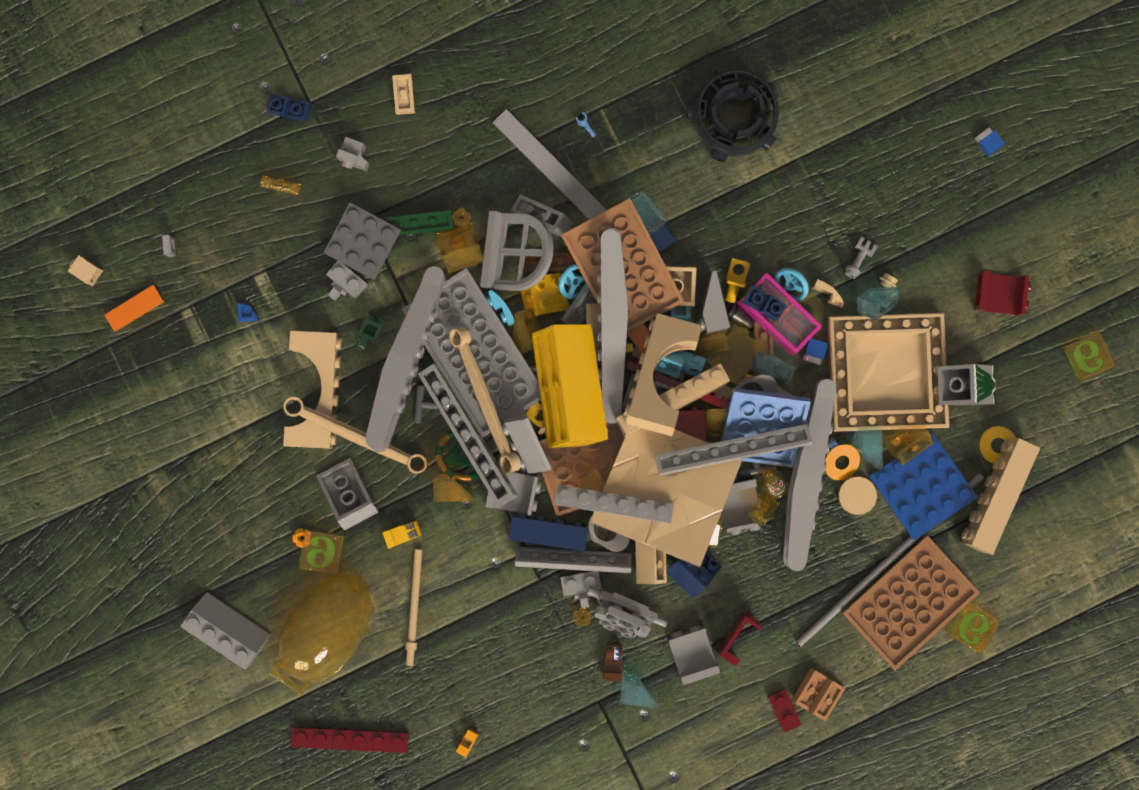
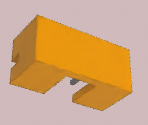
(467, 742)

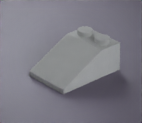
(713, 311)
(347, 494)

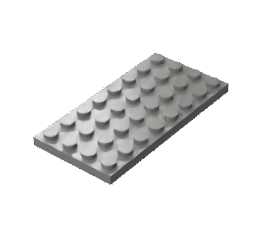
(499, 360)

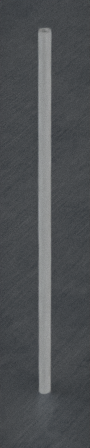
(867, 580)

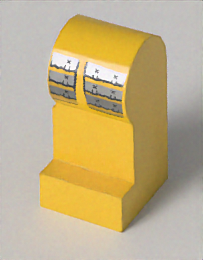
(402, 534)

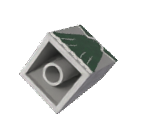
(966, 384)

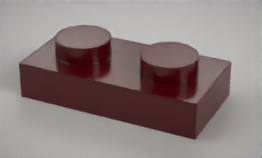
(784, 710)

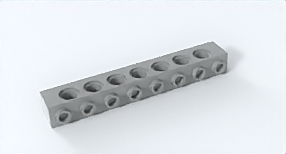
(468, 436)

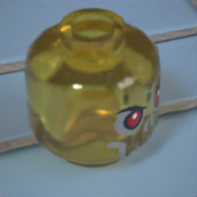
(774, 483)

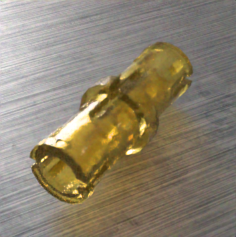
(267, 182)

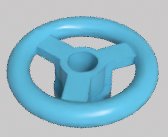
(572, 280)
(794, 281)

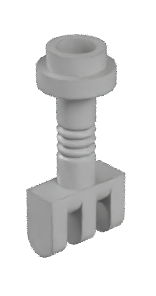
(853, 271)

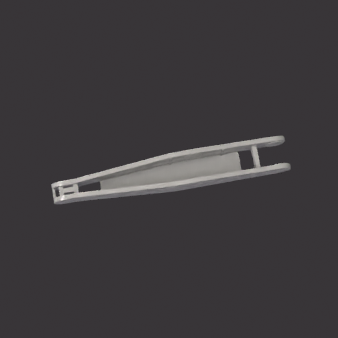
(613, 322)
(403, 361)
(807, 477)

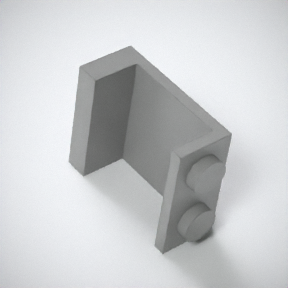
(525, 487)
(739, 502)
(693, 654)

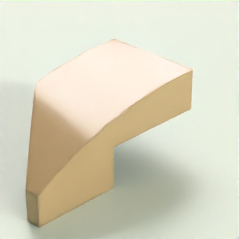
(834, 298)

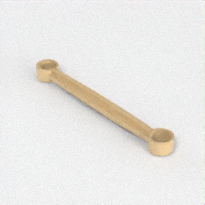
(486, 404)
(351, 433)

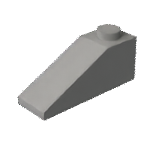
(554, 220)

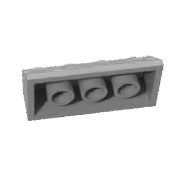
(226, 630)

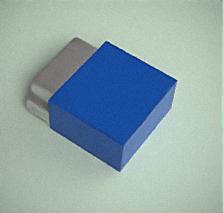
(989, 141)
(815, 351)

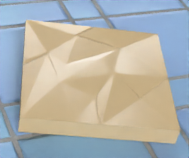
(887, 371)
(696, 495)

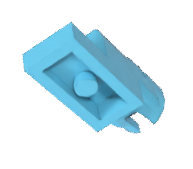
(680, 362)

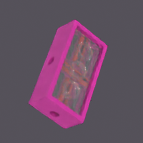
(795, 324)

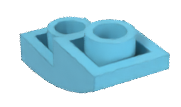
(498, 304)

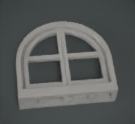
(495, 252)

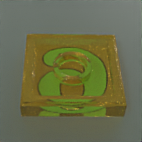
(1089, 356)
(321, 552)
(974, 628)

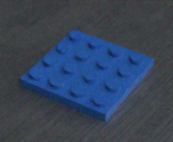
(923, 489)

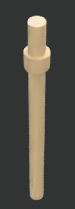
(411, 645)

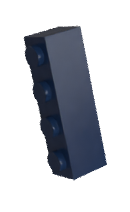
(548, 533)

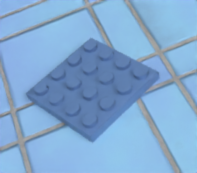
(762, 412)

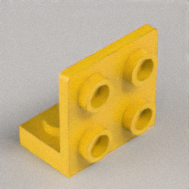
(545, 296)

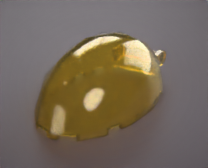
(323, 630)

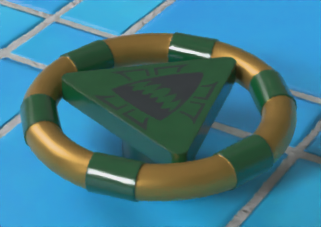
(456, 457)

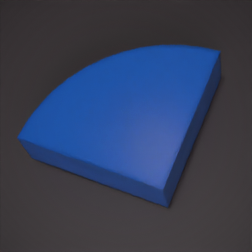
(246, 313)

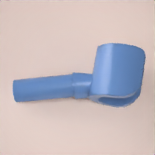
(585, 123)

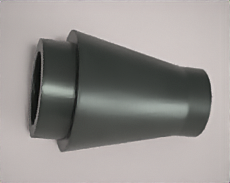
(739, 317)

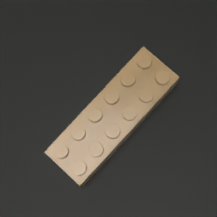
(1000, 495)

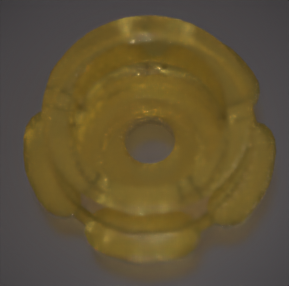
(456, 217)
(587, 617)

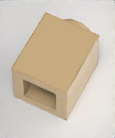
(85, 270)

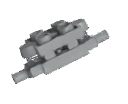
(624, 614)

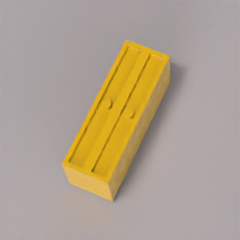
(569, 386)

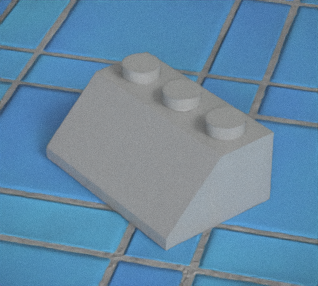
(525, 442)

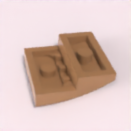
(818, 694)

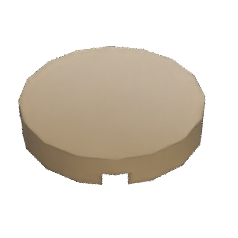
(857, 495)

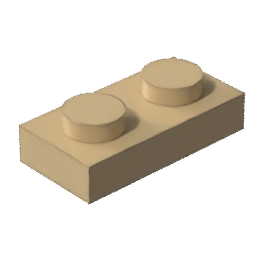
(403, 94)

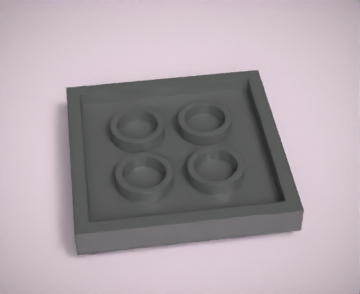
(362, 240)

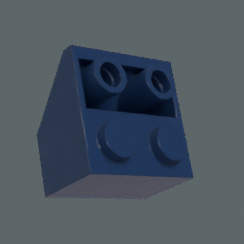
(692, 577)

